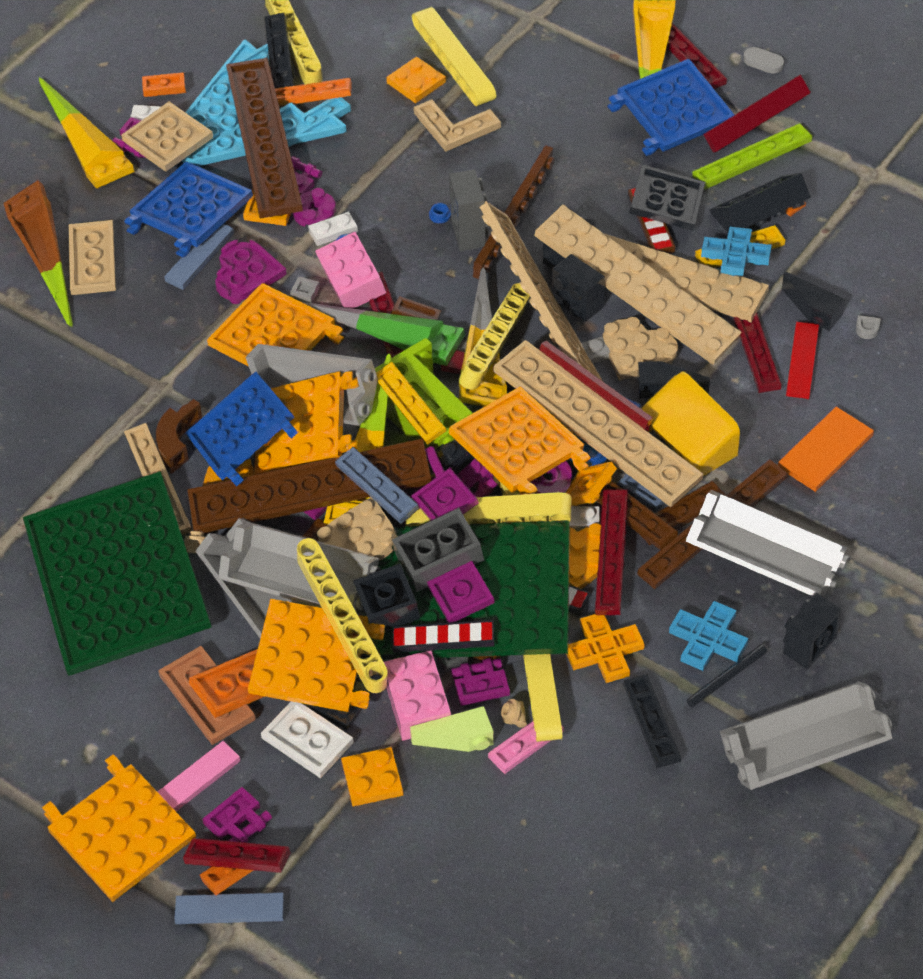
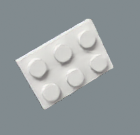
(307, 738)

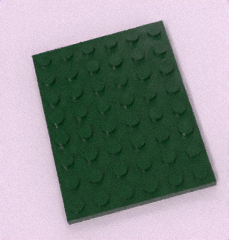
(115, 573)
(529, 579)

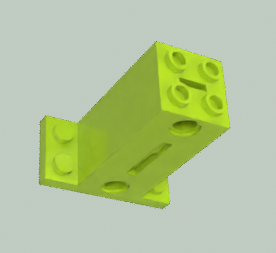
(417, 368)

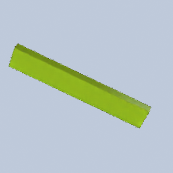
(752, 156)

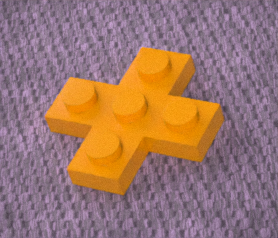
(604, 647)

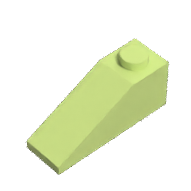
(460, 731)

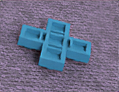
(736, 251)
(708, 635)

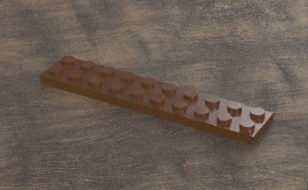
(264, 138)
(301, 488)

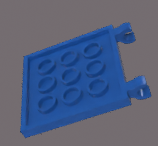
(672, 105)
(189, 206)
(240, 427)

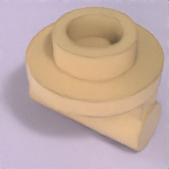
(193, 541)
(514, 713)

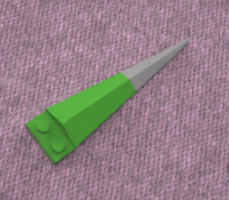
(399, 329)

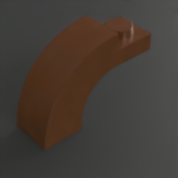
(170, 430)

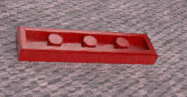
(802, 360)

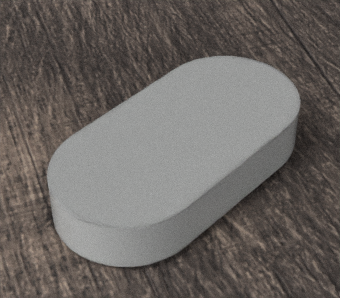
(763, 60)

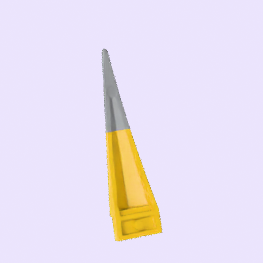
(492, 385)

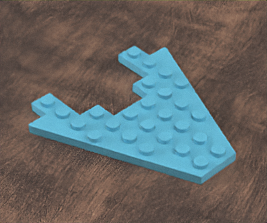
(217, 112)

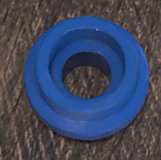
(439, 213)

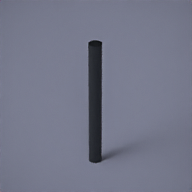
(726, 676)

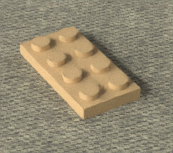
(92, 257)

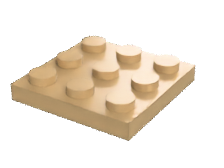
(167, 136)

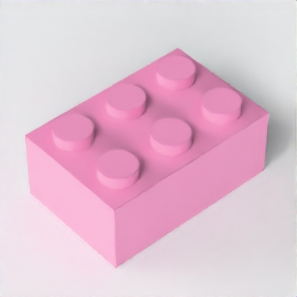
(350, 271)
(415, 691)

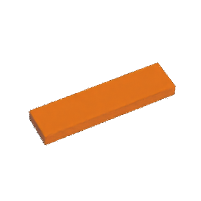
(314, 91)

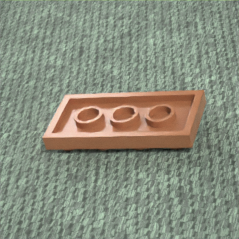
(176, 678)

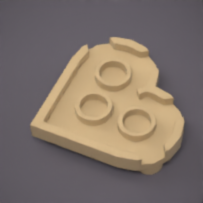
(632, 344)
(361, 530)

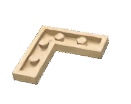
(454, 135)

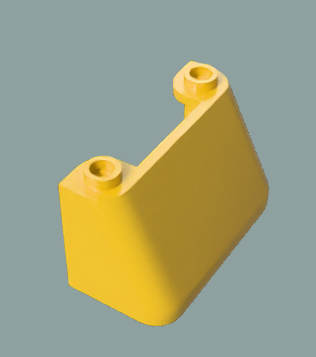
(693, 424)

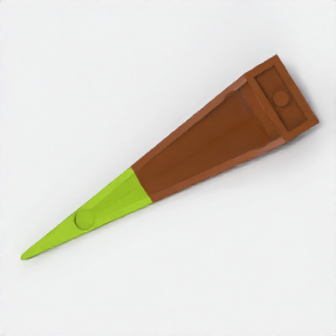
(34, 223)

